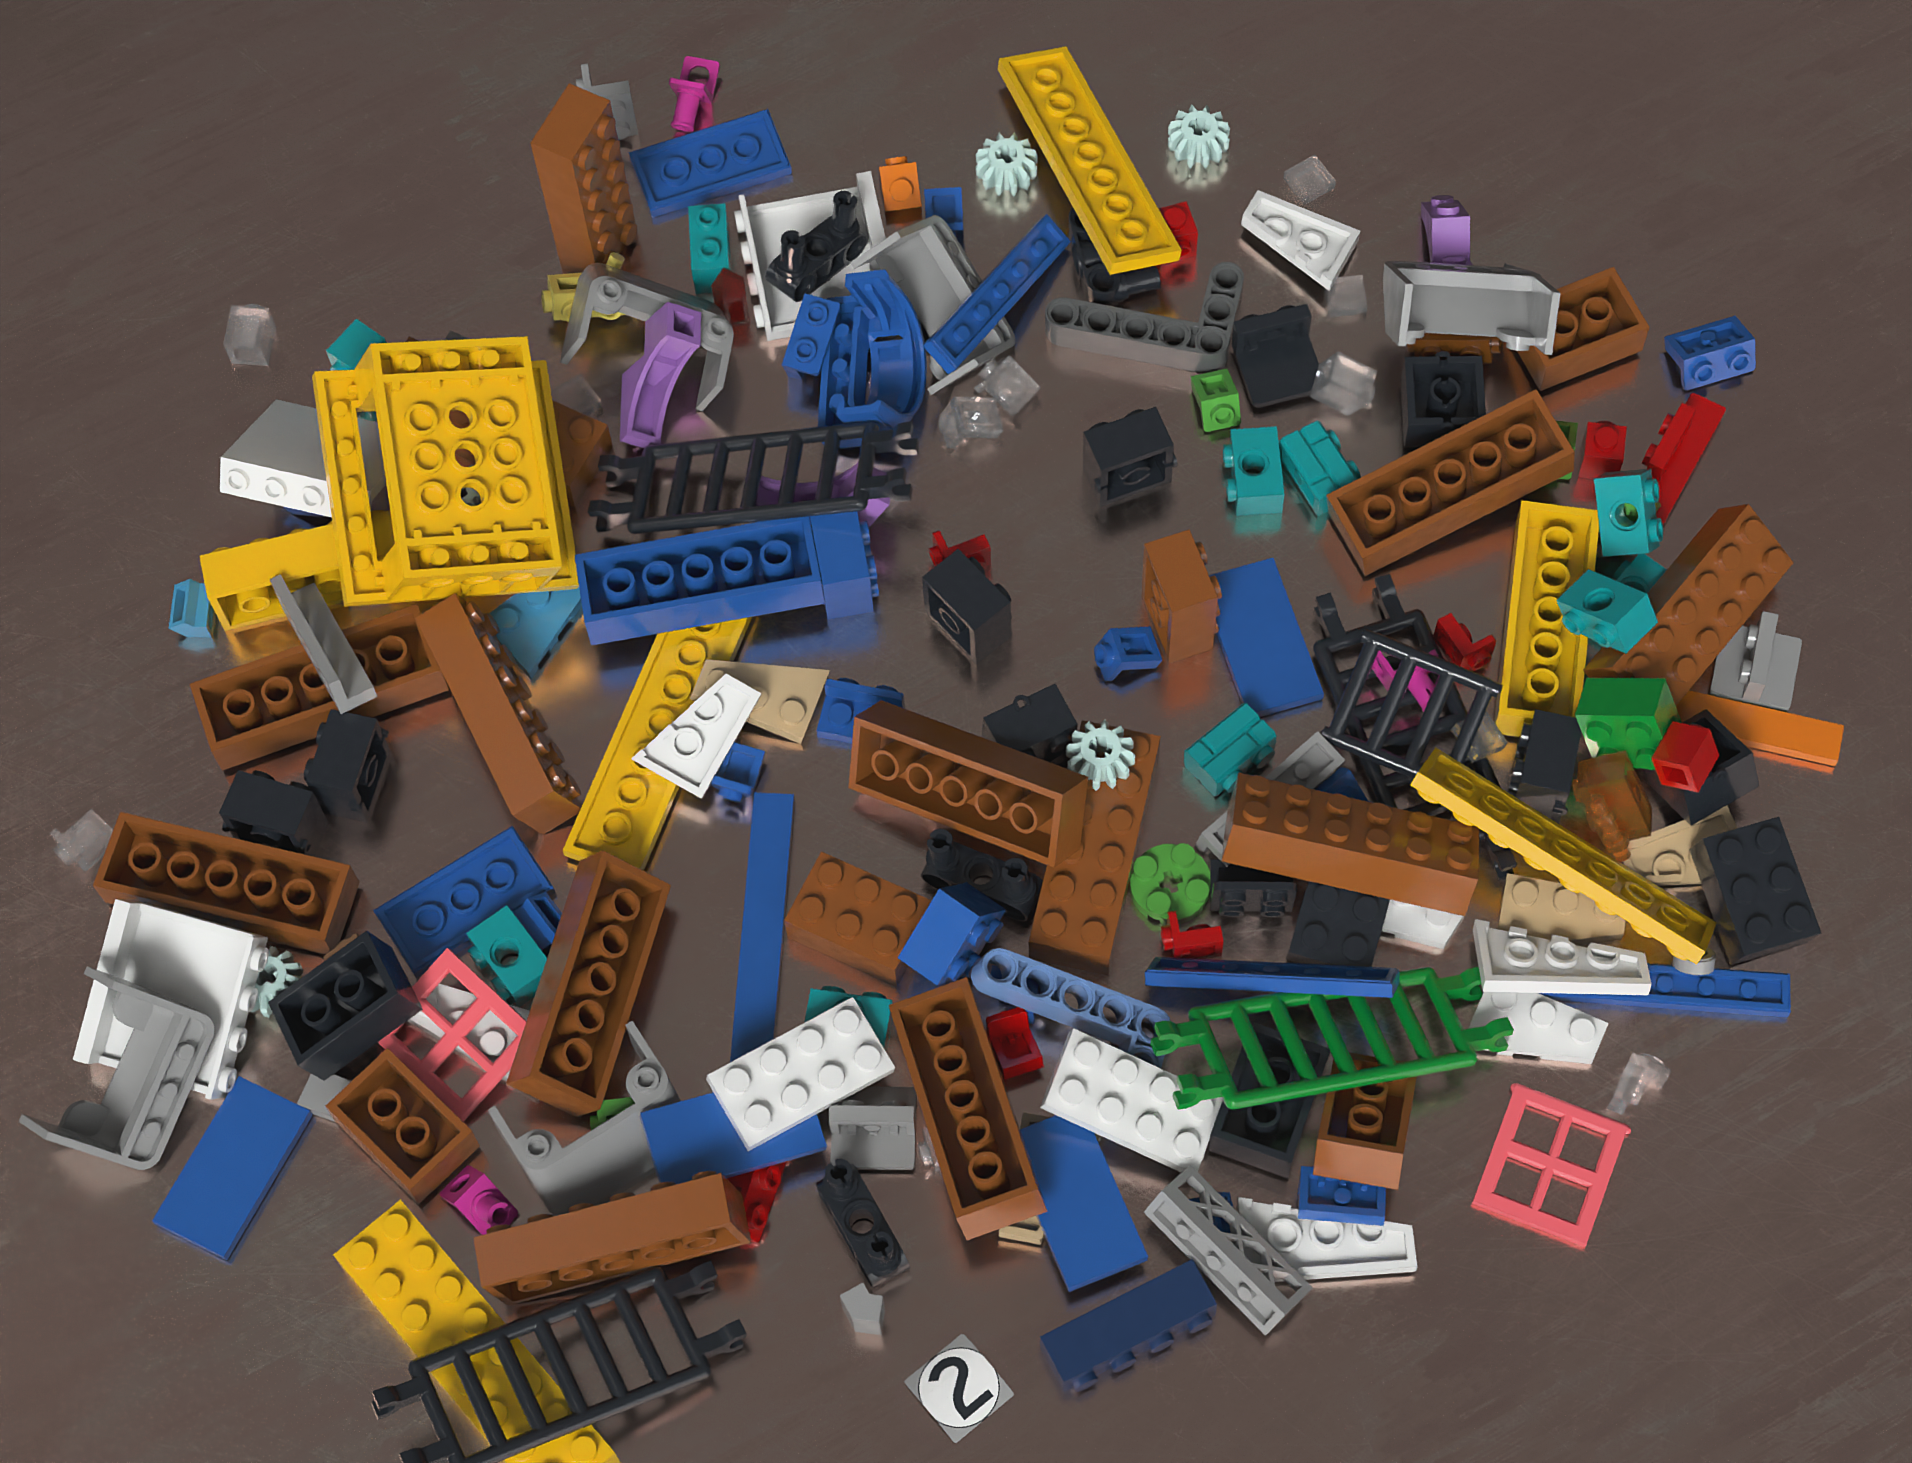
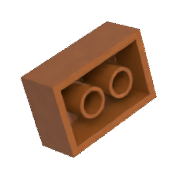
(1593, 329)
(1180, 595)
(855, 917)
(403, 1126)
(1365, 1130)

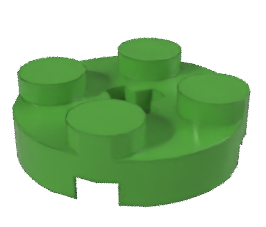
(1175, 861)

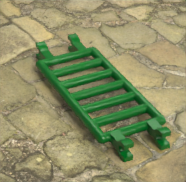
(1221, 1084)

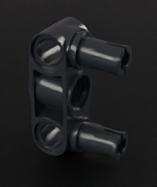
(820, 254)
(1094, 274)
(955, 864)
(850, 1199)

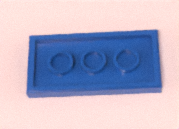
(710, 163)
(1264, 640)
(460, 897)
(700, 1138)
(232, 1168)
(1086, 1212)

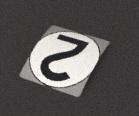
(959, 1388)

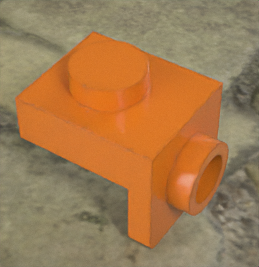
(899, 184)

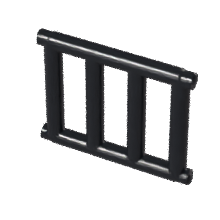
(1410, 658)

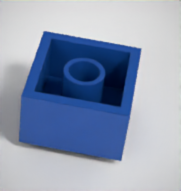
(845, 564)
(952, 934)

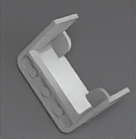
(936, 279)
(615, 290)
(1469, 301)
(147, 1084)
(605, 1158)

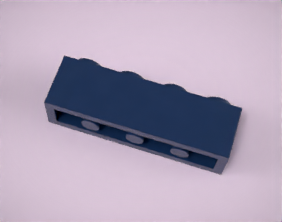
(1128, 1326)

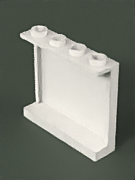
(763, 232)
(284, 463)
(188, 962)

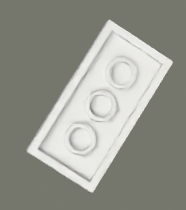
(800, 1073)
(1128, 1102)

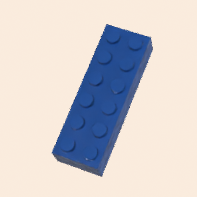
(698, 579)

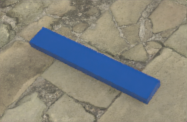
(996, 294)
(1273, 977)
(1716, 992)

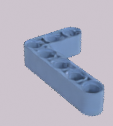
(1052, 1003)

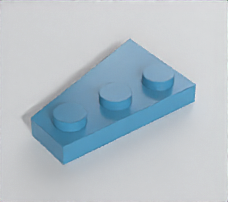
(532, 624)

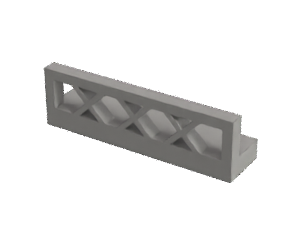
(325, 645)
(1305, 766)
(1222, 1253)

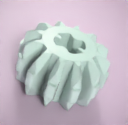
(1198, 136)
(1006, 164)
(1116, 749)
(279, 969)

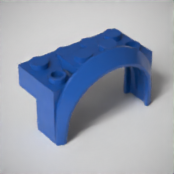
(897, 366)

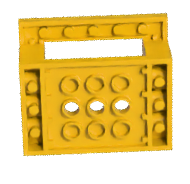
(442, 546)

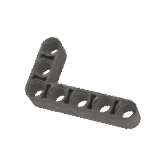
(1155, 329)

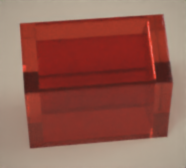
(731, 296)

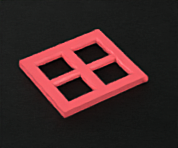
(456, 1035)
(1550, 1164)

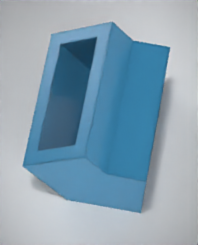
(191, 610)

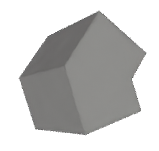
(864, 1310)

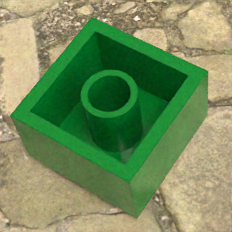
(1626, 716)

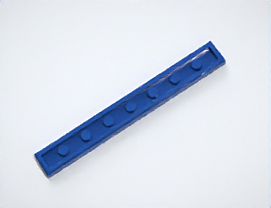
(763, 922)

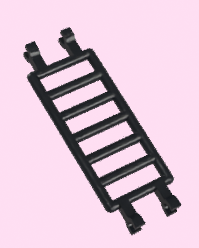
(865, 488)
(1396, 620)
(448, 1448)

